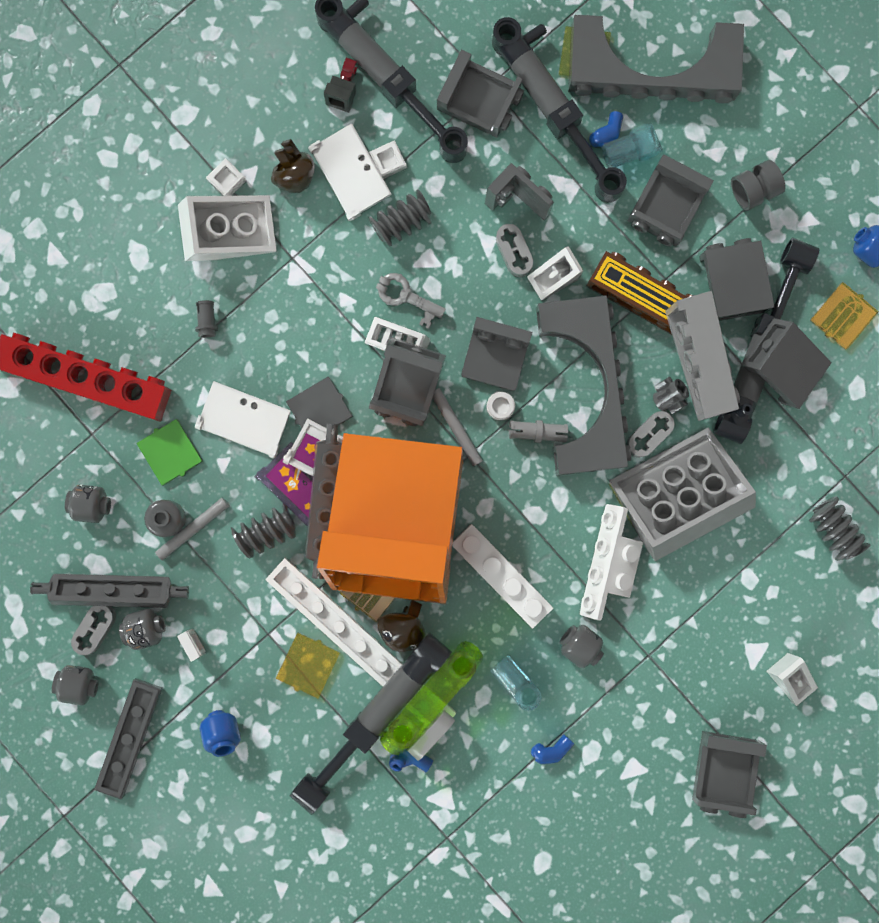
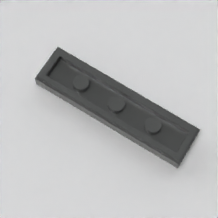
(128, 738)

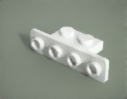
(612, 564)

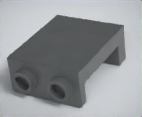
(479, 96)
(669, 201)
(738, 279)
(787, 362)
(407, 382)
(727, 773)

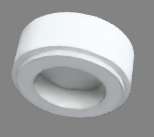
(500, 406)

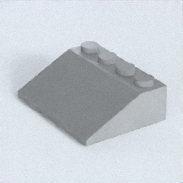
(683, 494)

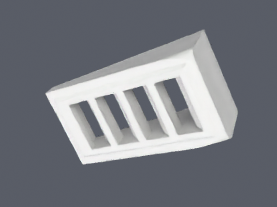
(376, 327)

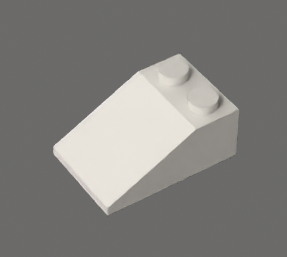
(226, 226)

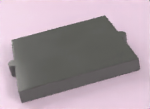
(320, 404)

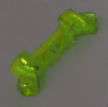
(431, 698)

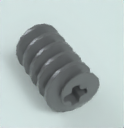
(401, 218)
(838, 529)
(265, 532)

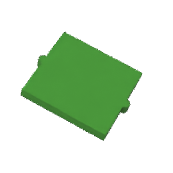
(169, 452)

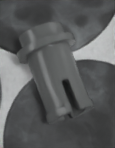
(206, 322)

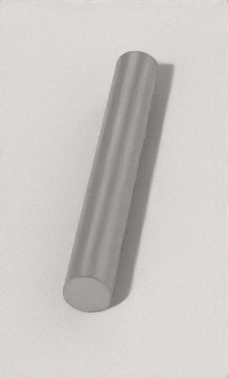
(456, 428)
(192, 529)

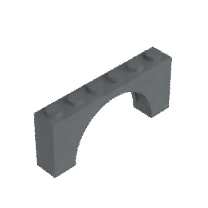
(598, 69)
(588, 325)

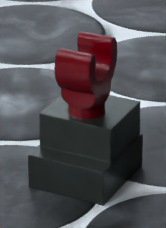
(342, 90)

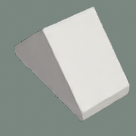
(555, 274)
(793, 678)

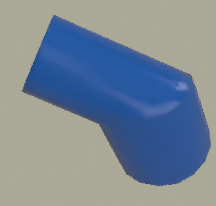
(609, 132)
(552, 754)
(405, 759)

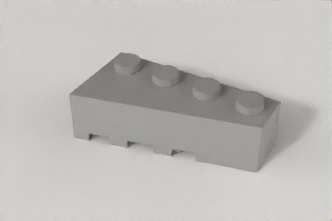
(703, 355)

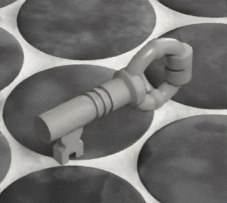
(406, 295)

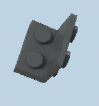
(518, 181)
(496, 354)

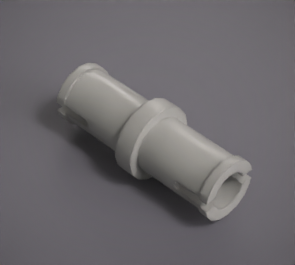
(538, 431)

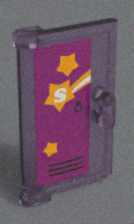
(288, 484)

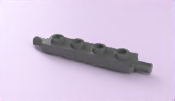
(322, 492)
(110, 590)

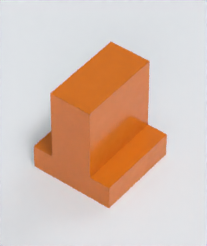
(392, 518)

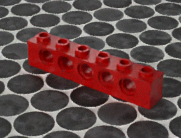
(150, 404)

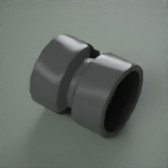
(761, 183)

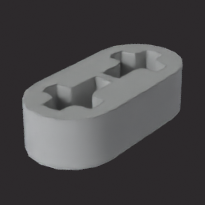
(520, 248)
(655, 439)
(99, 632)
(431, 735)

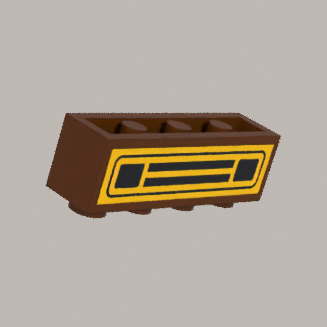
(634, 289)

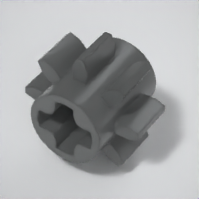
(670, 395)

